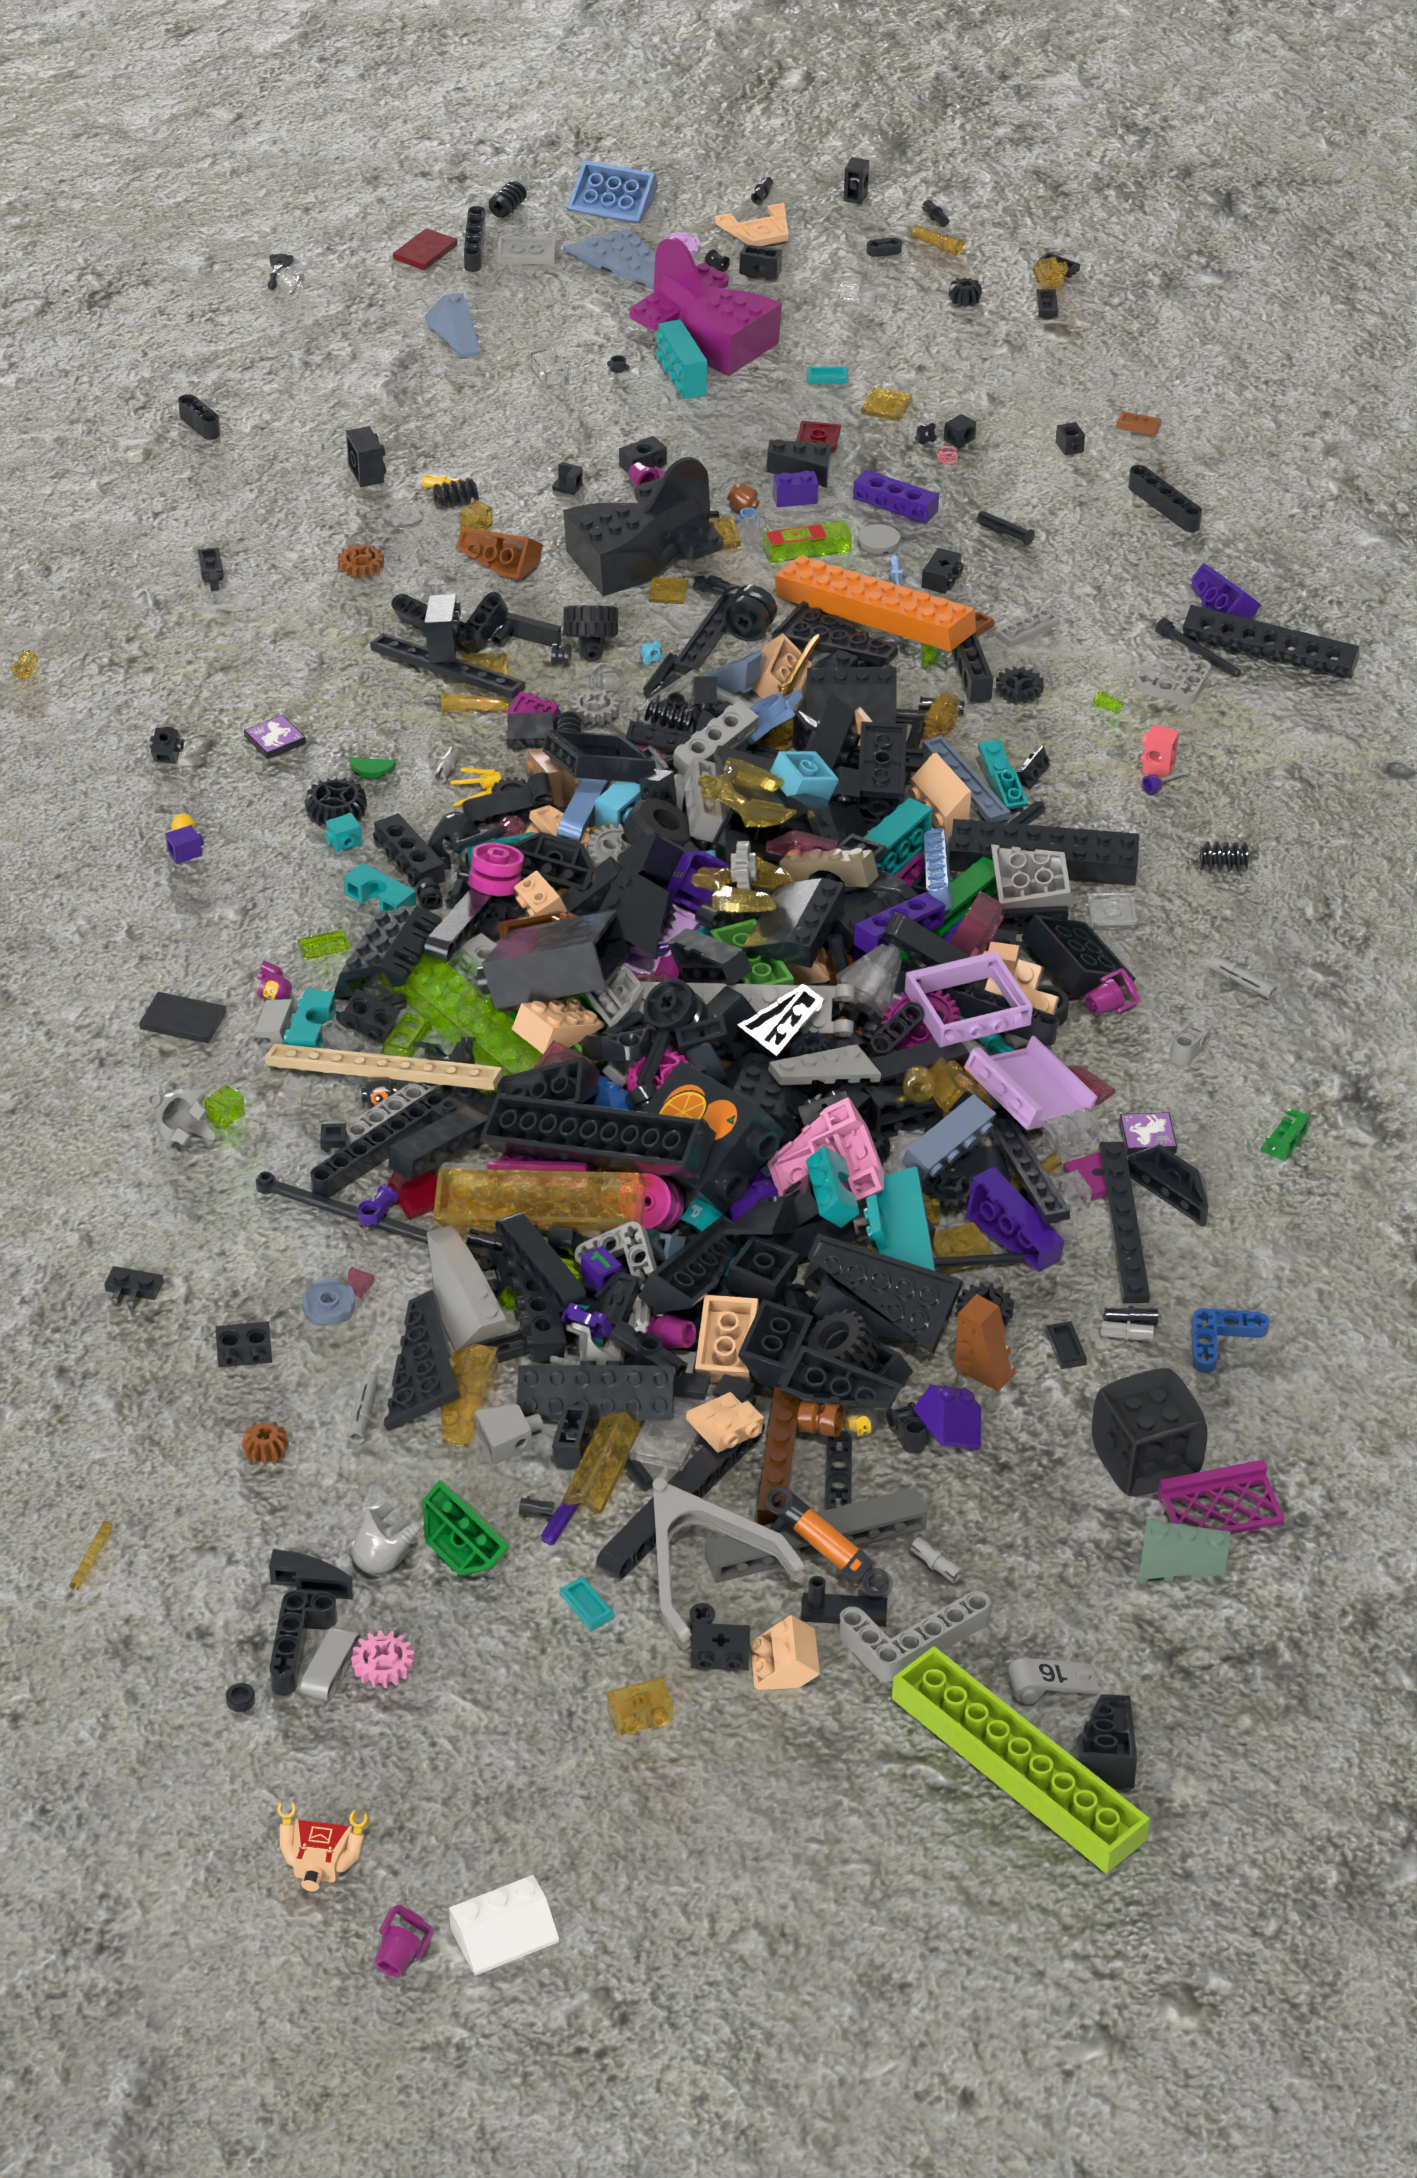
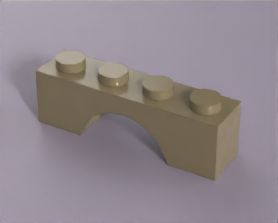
(854, 867)

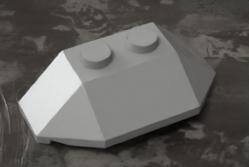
(619, 998)

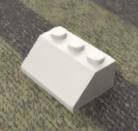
(503, 1925)

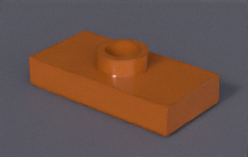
(1139, 423)

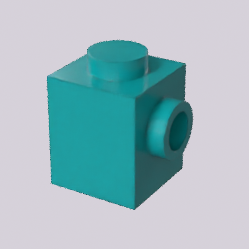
(343, 832)

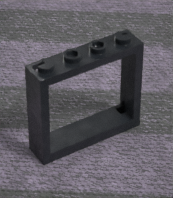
(597, 755)

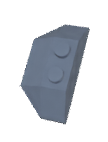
(740, 673)

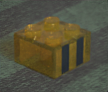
(955, 1085)

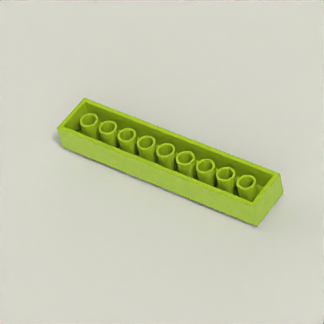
(1021, 1759)

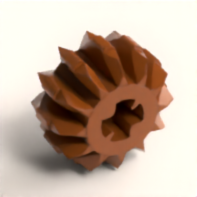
(265, 1442)

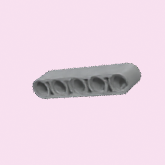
(388, 1108)

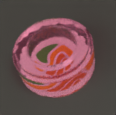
(947, 455)

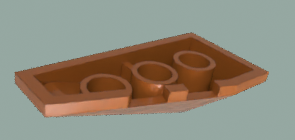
(503, 553)

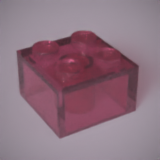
(978, 925)

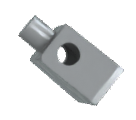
(506, 1431)

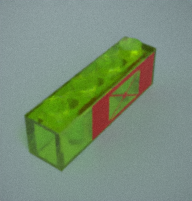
(807, 541)

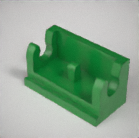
(1287, 1135)

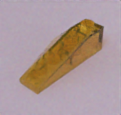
(475, 1373)

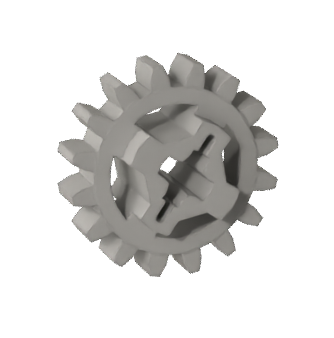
(596, 706)
(743, 866)

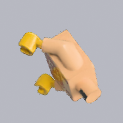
(318, 1848)

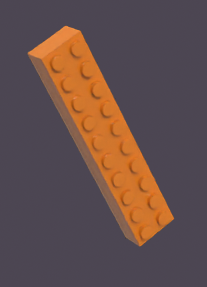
(876, 603)

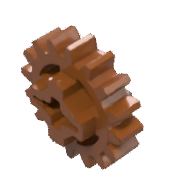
(360, 560)

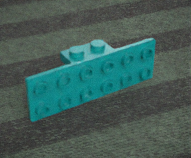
(900, 1219)

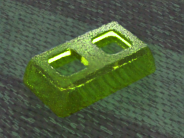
(415, 1035)

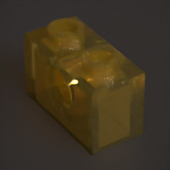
(640, 1706)

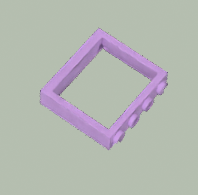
(963, 972)

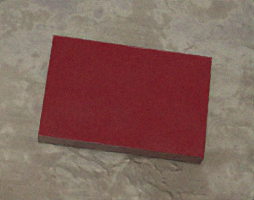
(425, 249)

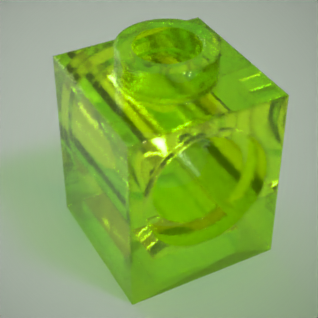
(224, 1106)

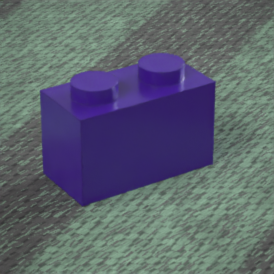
(795, 489)

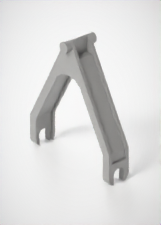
(680, 1509)

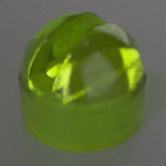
(507, 1298)

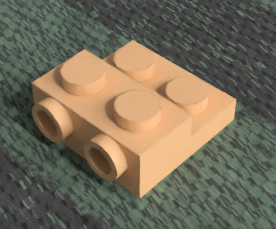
(726, 1421)

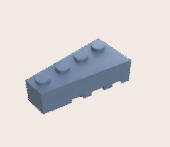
(950, 1138)

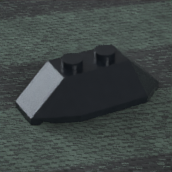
(556, 860)
(1171, 1181)

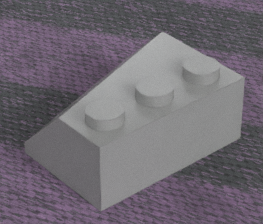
(1031, 878)

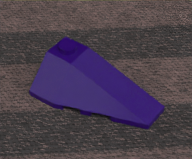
(1221, 594)

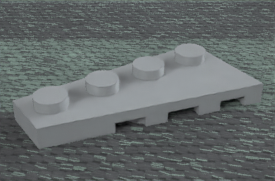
(825, 1066)

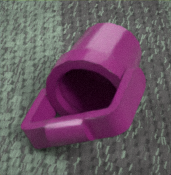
(642, 474)
(1109, 995)
(672, 1330)
(400, 1944)

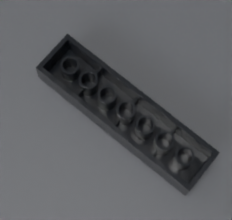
(1089, 854)

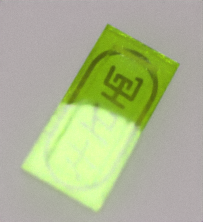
(323, 944)

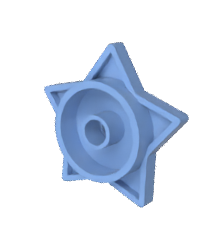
(774, 711)

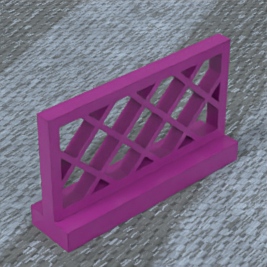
(519, 1162)
(1220, 1480)

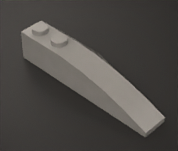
(462, 1291)

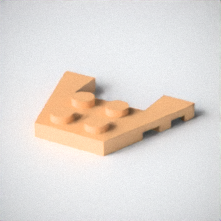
(758, 231)

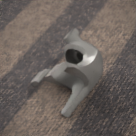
(178, 1114)
(589, 1350)
(373, 1549)

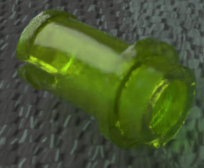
(1103, 700)

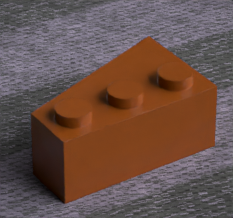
(981, 1345)

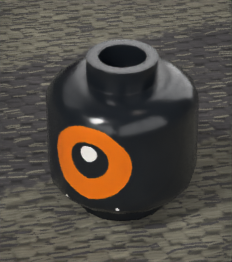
(377, 1090)

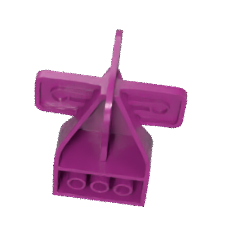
(724, 323)

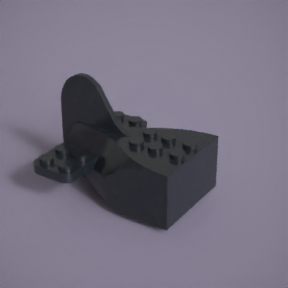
(635, 541)

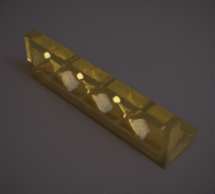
(605, 1462)

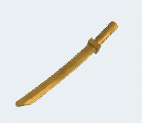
(786, 688)

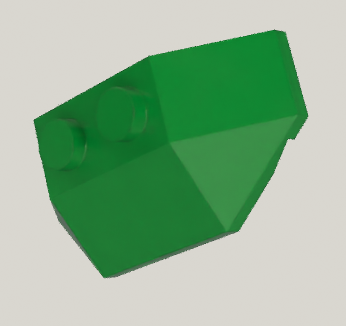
(460, 1532)

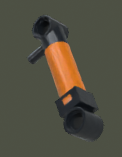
(826, 1540)

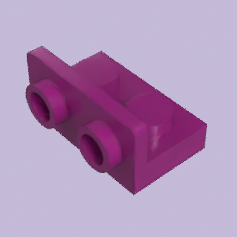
(533, 704)

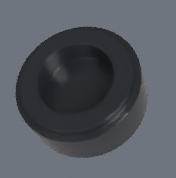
(240, 1697)

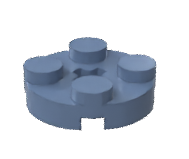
(328, 1313)

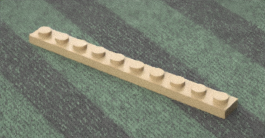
(384, 1066)

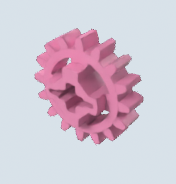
(382, 1659)

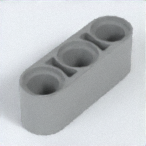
(329, 1664)

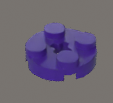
(596, 1322)

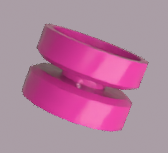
(495, 869)
(662, 1203)

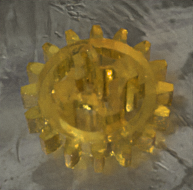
(942, 715)

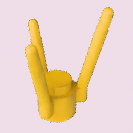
(486, 781)

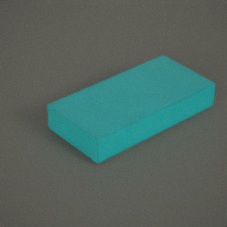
(827, 375)
(587, 1604)

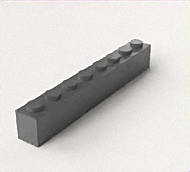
(859, 1522)

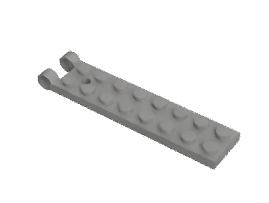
(762, 996)

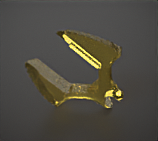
(744, 774)
(736, 899)

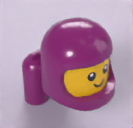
(273, 984)

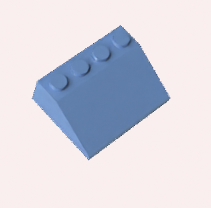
(613, 192)

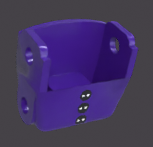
(680, 886)

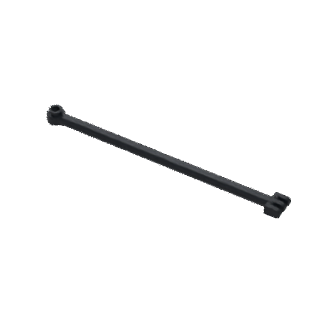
(268, 1184)

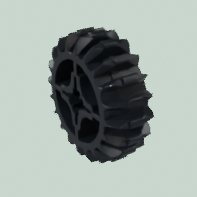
(335, 799)

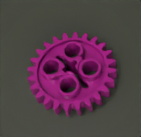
(944, 1007)

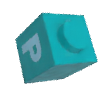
(700, 1215)

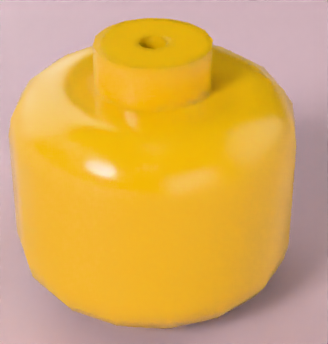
(182, 820)

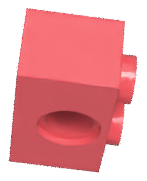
(1159, 751)

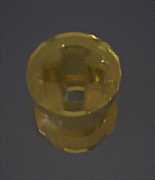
(26, 672)

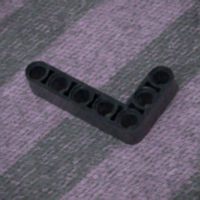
(472, 634)

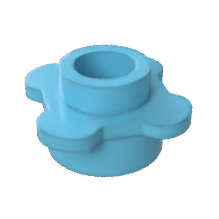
(646, 651)

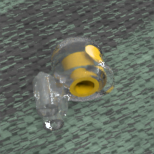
(860, 1421)

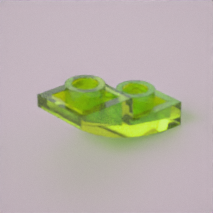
(927, 656)

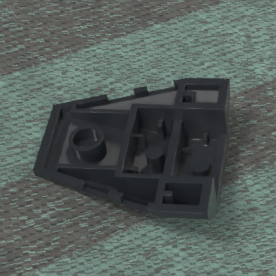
(828, 817)

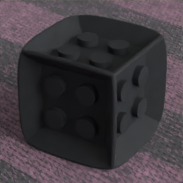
(1148, 1430)

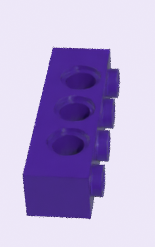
(896, 496)
(922, 909)

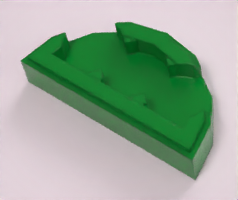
(372, 768)

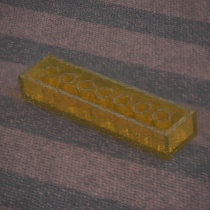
(546, 1198)

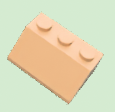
(780, 660)
(942, 791)

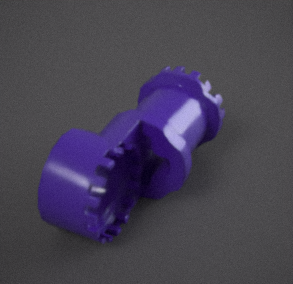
(378, 1205)

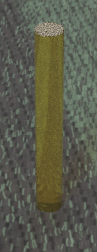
(90, 1555)

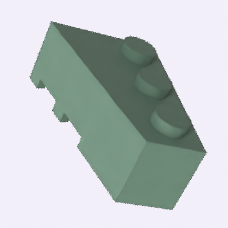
(1182, 1551)

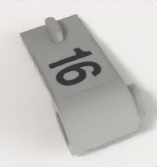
(1034, 1676)

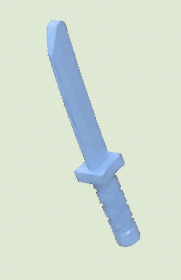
(896, 573)

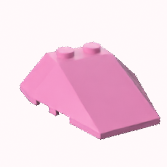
(843, 1132)

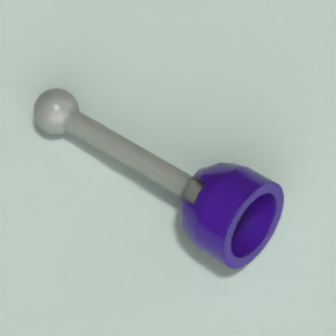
(1153, 783)

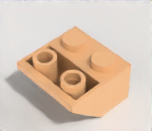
(785, 1655)

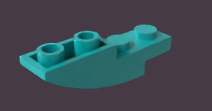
(1000, 776)

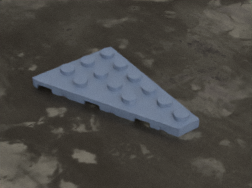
(619, 252)

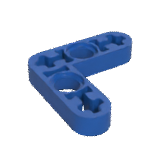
(1215, 1326)

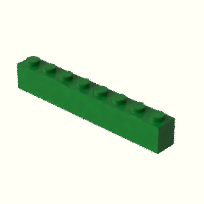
(964, 891)

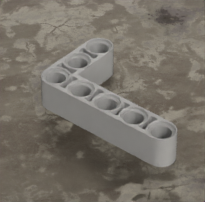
(942, 1629)

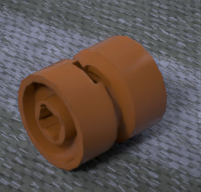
(821, 1417)

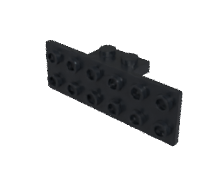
(608, 1389)

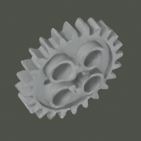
(606, 844)

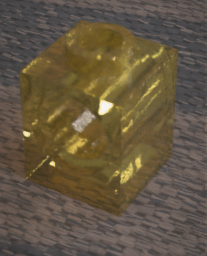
(476, 516)

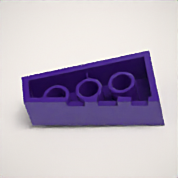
(1011, 1220)

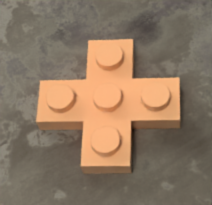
(1028, 978)

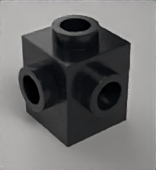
(166, 745)

